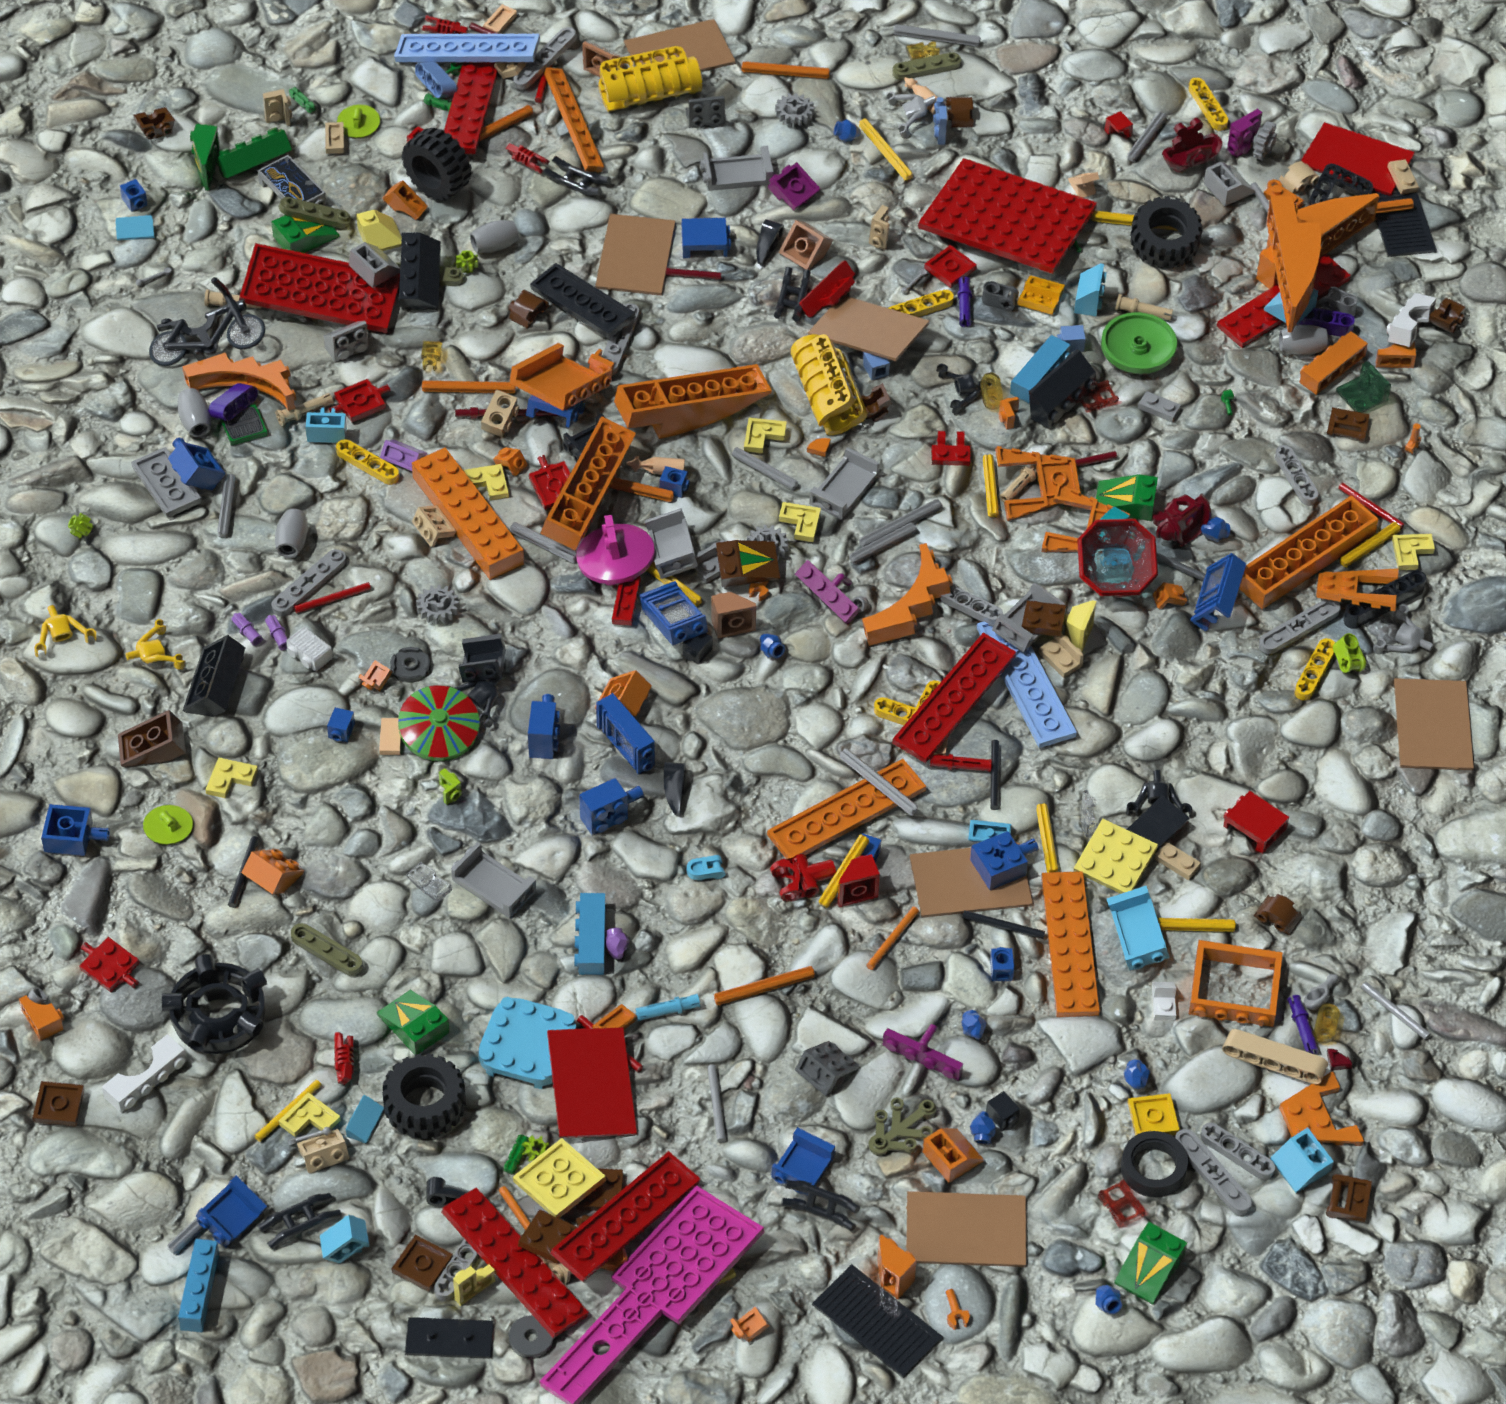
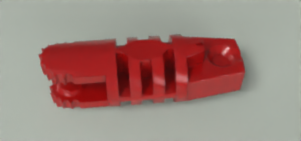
(444, 26)
(526, 157)
(343, 1057)

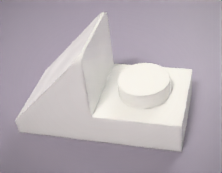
(1164, 1000)

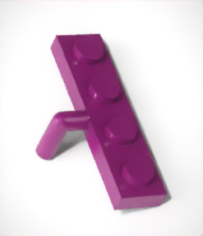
(829, 591)
(922, 1053)

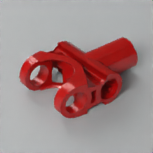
(803, 872)

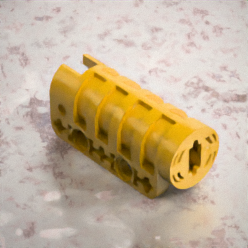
(648, 80)
(827, 385)

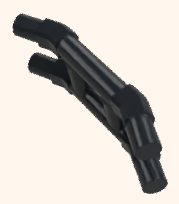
(571, 170)
(786, 288)
(810, 1206)
(294, 1229)

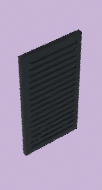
(1404, 230)
(877, 1320)

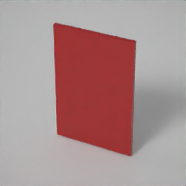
(1357, 154)
(591, 1082)

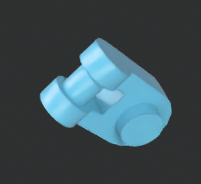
(698, 869)

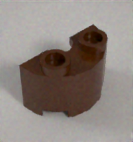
(960, 111)
(155, 124)
(527, 308)
(1448, 315)
(876, 403)
(1280, 912)

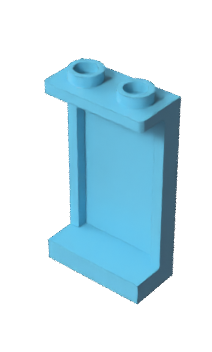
(1138, 928)

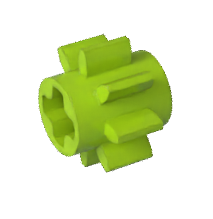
(467, 261)
(80, 525)
(534, 1143)

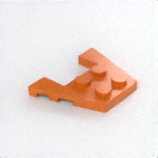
(1308, 1110)

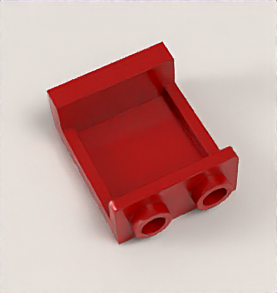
(1257, 820)

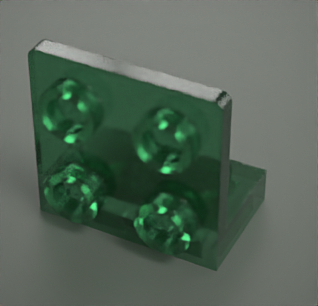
(1366, 390)

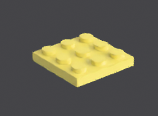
(1115, 857)
(559, 1178)

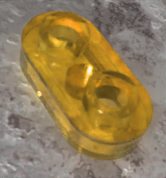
(991, 392)
(1326, 1025)

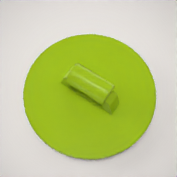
(359, 120)
(167, 824)

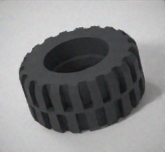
(436, 164)
(1162, 251)
(428, 1119)

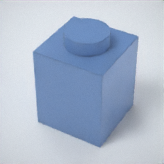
(1073, 335)
(875, 366)

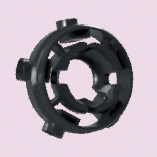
(217, 1034)

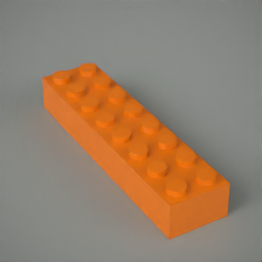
(468, 512)
(1307, 551)

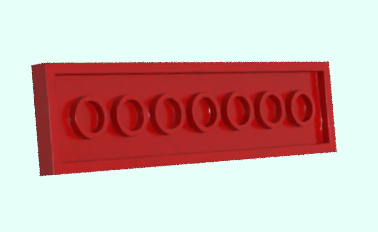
(471, 104)
(1252, 321)
(954, 697)
(625, 1216)
(517, 1267)

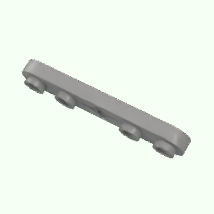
(552, 50)
(615, 352)
(300, 591)
(1288, 632)
(1202, 1159)

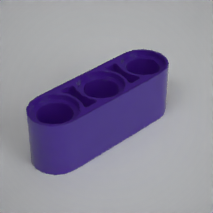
(1334, 322)
(233, 401)

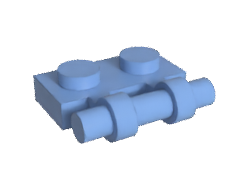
(940, 120)

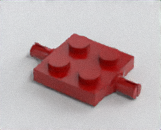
(360, 400)
(549, 481)
(109, 964)

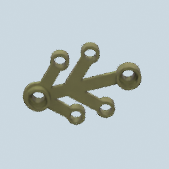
(900, 1129)

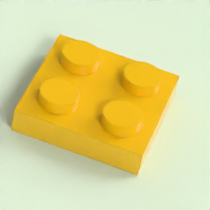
(1153, 1114)

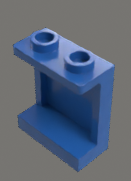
(705, 235)
(571, 414)
(804, 1159)
(231, 1212)

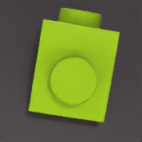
(451, 784)

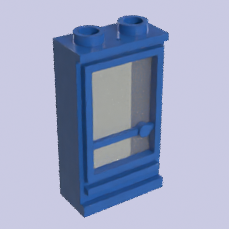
(1218, 590)
(673, 613)
(625, 733)

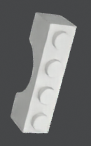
(1404, 326)
(125, 1090)

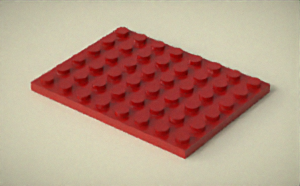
(1007, 215)

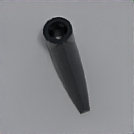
(769, 237)
(674, 785)
(441, 1194)

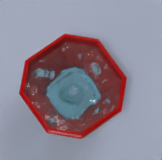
(1124, 544)

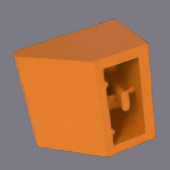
(272, 870)
(950, 1153)
(895, 1267)

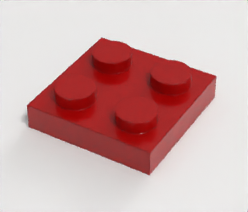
(950, 266)

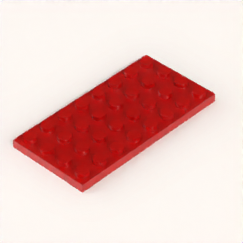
(316, 288)

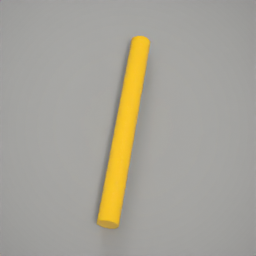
(268, 1128)

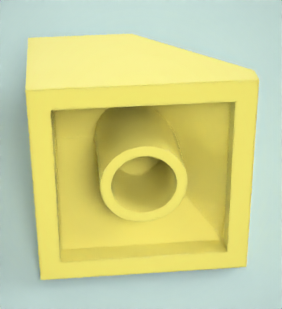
(378, 230)
(1080, 623)

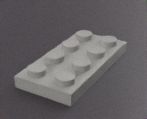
(165, 483)

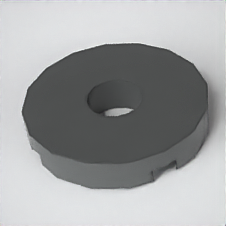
(413, 673)
(525, 1348)

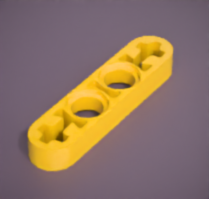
(1204, 105)
(944, 297)
(369, 459)
(1312, 668)

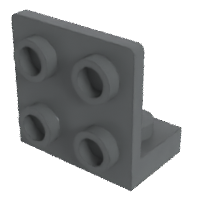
(706, 112)
(824, 1065)

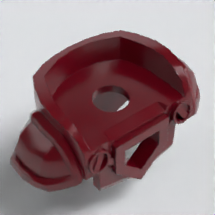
(1191, 147)
(1183, 525)

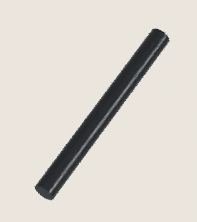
(994, 796)
(241, 877)
(1003, 924)

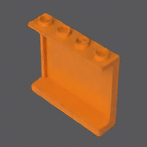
(557, 378)

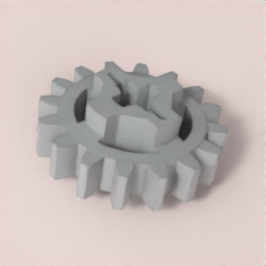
(794, 109)
(1264, 140)
(771, 534)
(437, 604)

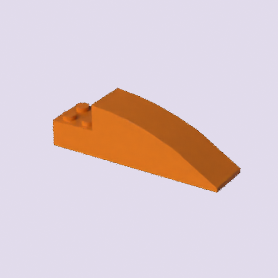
(1339, 221)
(1295, 255)
(690, 400)
(588, 484)

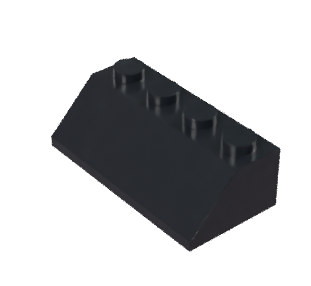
(419, 271)
(1061, 389)
(214, 677)

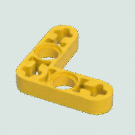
(897, 706)

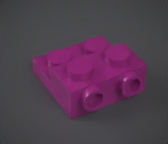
(1243, 133)
(793, 186)

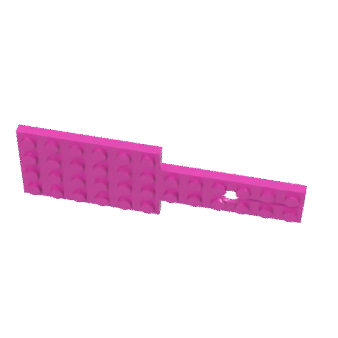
(662, 1276)

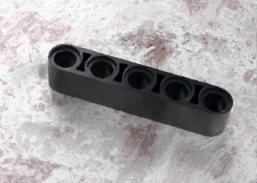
(1405, 588)

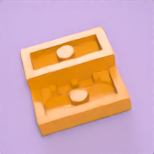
(1041, 294)

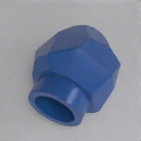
(846, 130)
(1216, 529)
(772, 645)
(973, 1024)
(1136, 1074)
(982, 1128)
(1108, 1299)

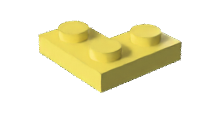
(763, 429)
(492, 478)
(805, 518)
(1408, 546)
(230, 771)
(309, 1111)
(471, 1282)

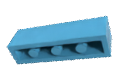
(1040, 365)
(591, 934)
(198, 1285)

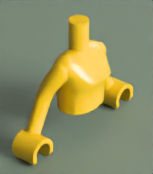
(59, 629)
(153, 650)

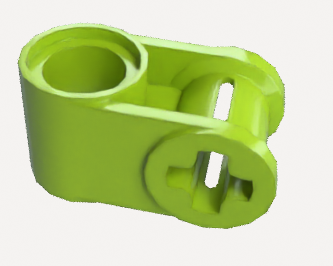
(1348, 652)

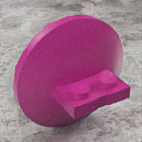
(615, 553)

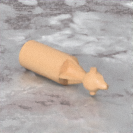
(921, 91)
(656, 464)

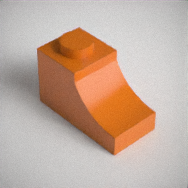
(404, 199)
(1396, 356)
(42, 1018)

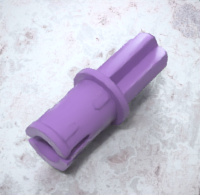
(247, 629)
(277, 631)

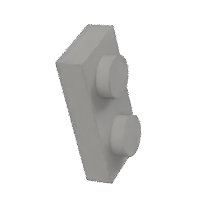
(1159, 406)

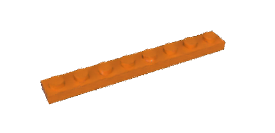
(573, 120)

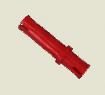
(960, 762)

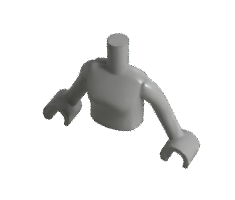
(914, 109)
(1408, 634)

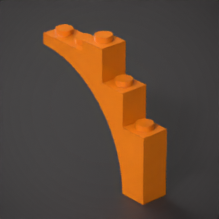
(224, 372)
(901, 617)

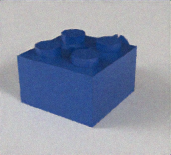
(195, 465)
(543, 728)
(606, 805)
(70, 830)
(1001, 859)

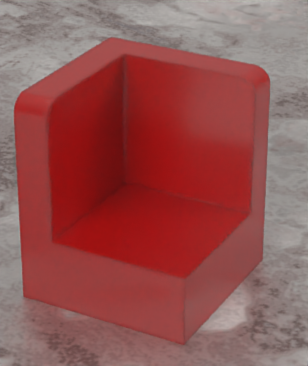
(1119, 123)

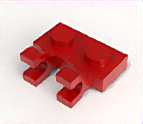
(950, 454)

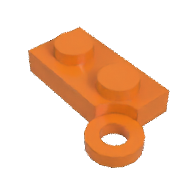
(1278, 190)

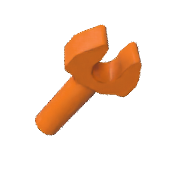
(1414, 440)
(759, 587)
(956, 1311)

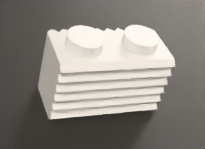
(309, 649)

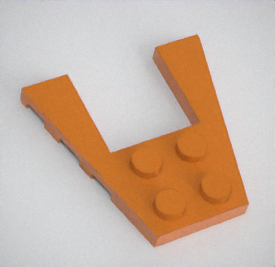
(1049, 470)
(1061, 543)
(1344, 586)

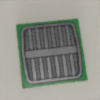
(244, 426)

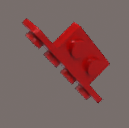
(829, 289)

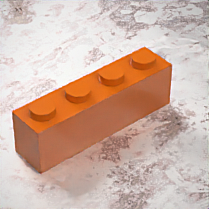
(1333, 362)

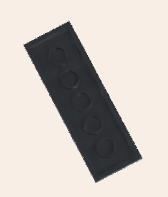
(582, 300)

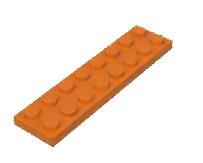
(843, 812)
(1070, 944)

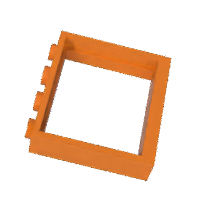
(1240, 956)

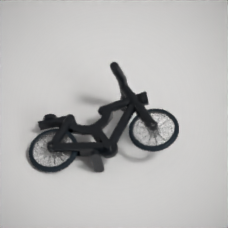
(242, 333)

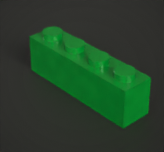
(253, 152)

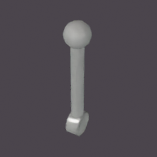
(167, 271)
(923, 273)
(327, 1131)

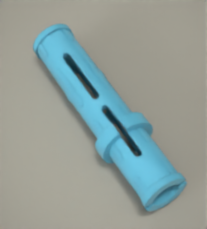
(671, 1006)

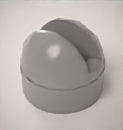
(860, 600)
(37, 995)

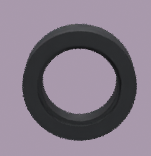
(1160, 1141)

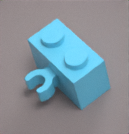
(326, 426)
(344, 1239)

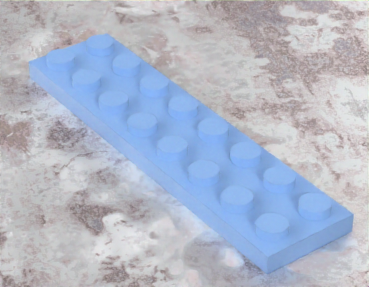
(467, 48)
(1034, 695)

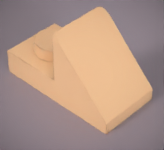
(1084, 184)

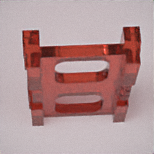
(1099, 401)
(1115, 1206)

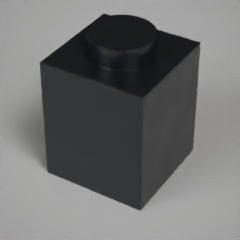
(697, 648)
(1003, 1111)

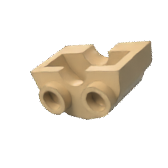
(1298, 177)

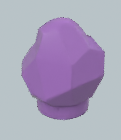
(616, 942)

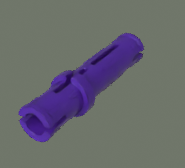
(964, 296)
(1300, 1017)

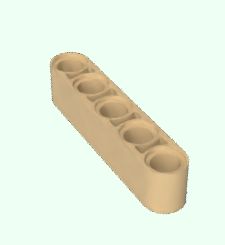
(1275, 1056)

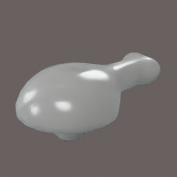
(1319, 995)

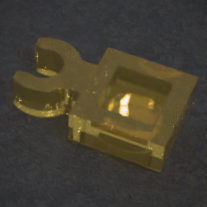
(919, 50)
(431, 354)

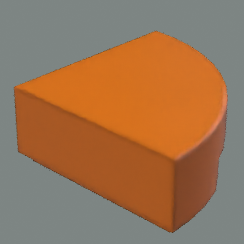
(819, 446)

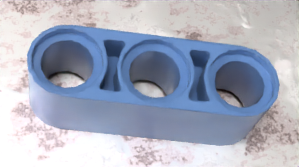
(435, 79)

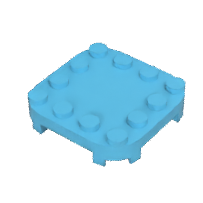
(518, 1040)

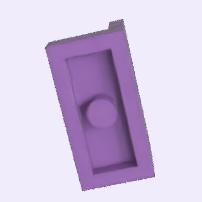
(400, 453)

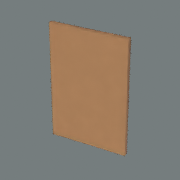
(698, 40)
(635, 254)
(869, 328)
(1433, 724)
(950, 884)
(966, 1228)

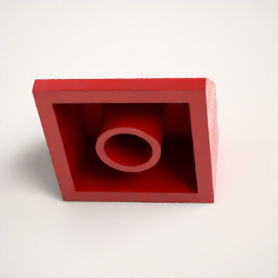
(859, 881)

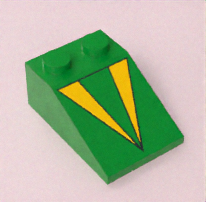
(204, 148)
(301, 234)
(1130, 494)
(415, 1021)
(1151, 1263)

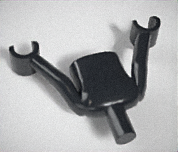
(964, 385)
(482, 694)
(1155, 790)

